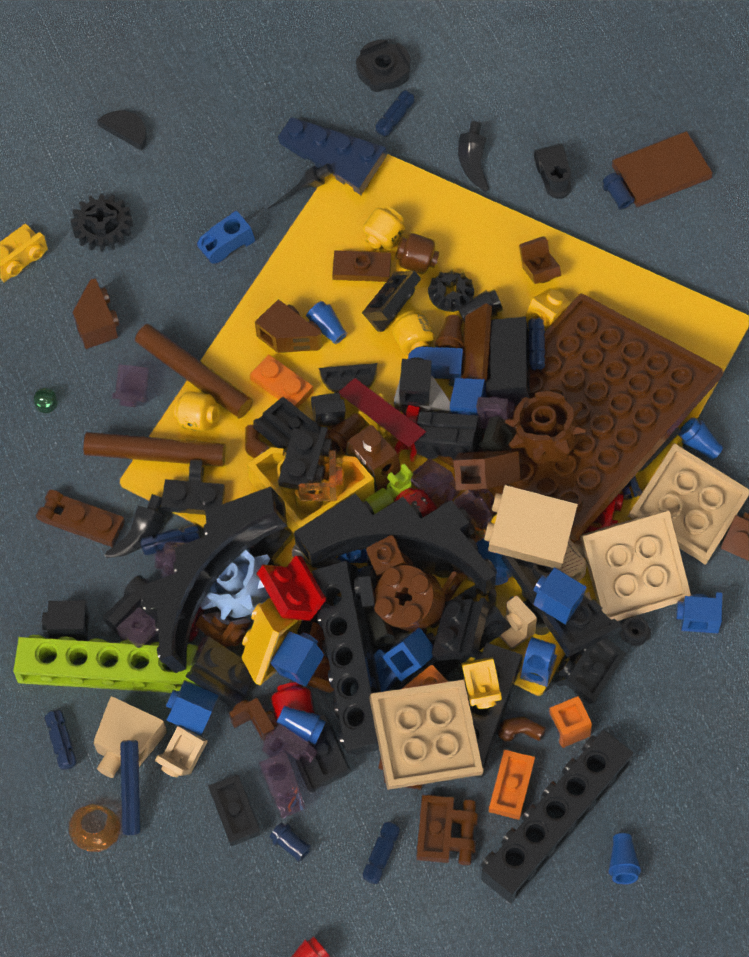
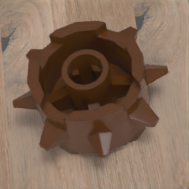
(545, 427)

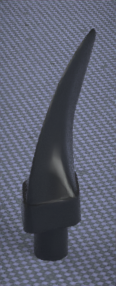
(470, 154)
(313, 177)
(145, 524)

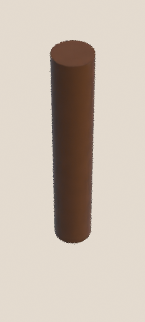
(193, 370)
(153, 449)

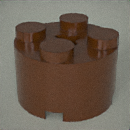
(393, 593)

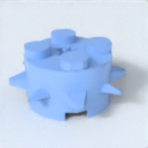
(238, 587)

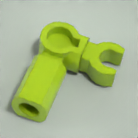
(387, 496)

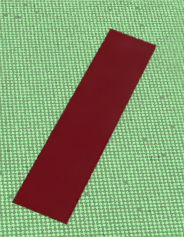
(382, 412)

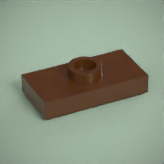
(361, 266)

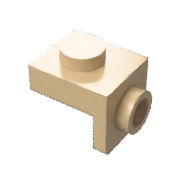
(181, 753)

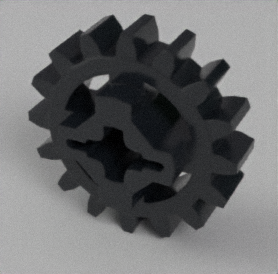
(101, 222)

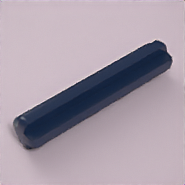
(130, 787)

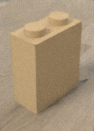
(531, 527)

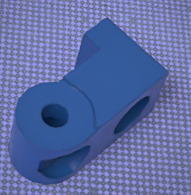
(225, 237)
(445, 361)
(539, 660)

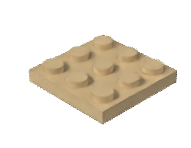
(698, 500)
(636, 566)
(425, 734)

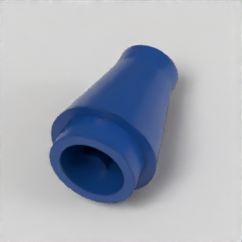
(327, 321)
(698, 436)
(302, 723)
(624, 862)

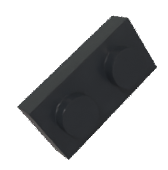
(234, 810)

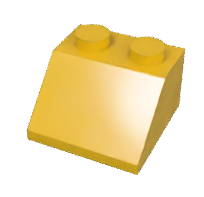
(265, 639)

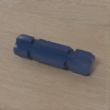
(394, 113)
(536, 343)
(150, 545)
(60, 739)
(381, 852)

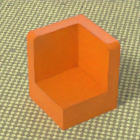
(571, 721)

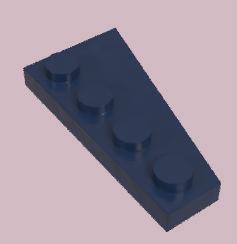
(351, 158)

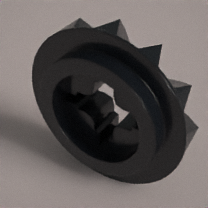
(454, 300)

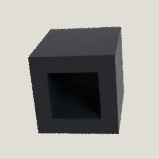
(415, 382)
(66, 620)

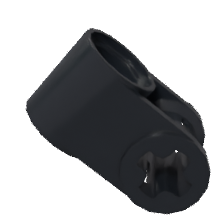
(554, 170)

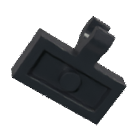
(192, 495)

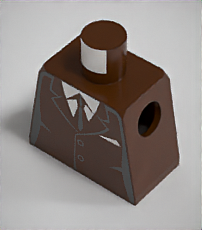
(374, 455)

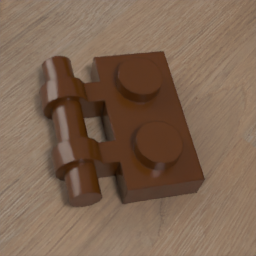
(436, 827)

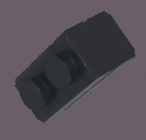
(448, 434)

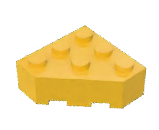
(265, 472)

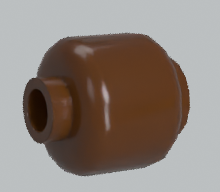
(416, 253)

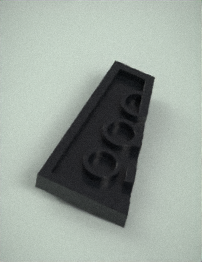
(586, 625)

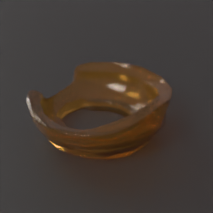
(94, 841)

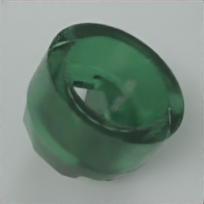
(43, 403)

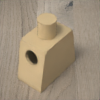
(125, 723)

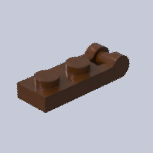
(81, 518)

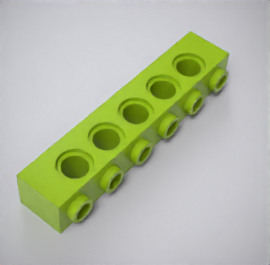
(93, 674)

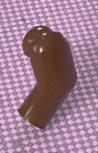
(253, 444)
(518, 725)

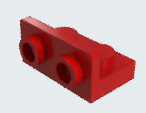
(292, 589)

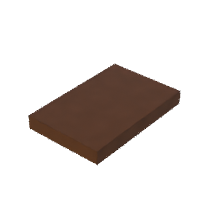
(662, 169)

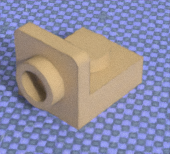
(522, 623)

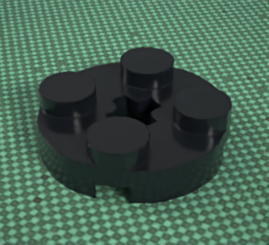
(383, 78)

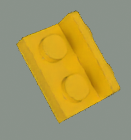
(20, 250)

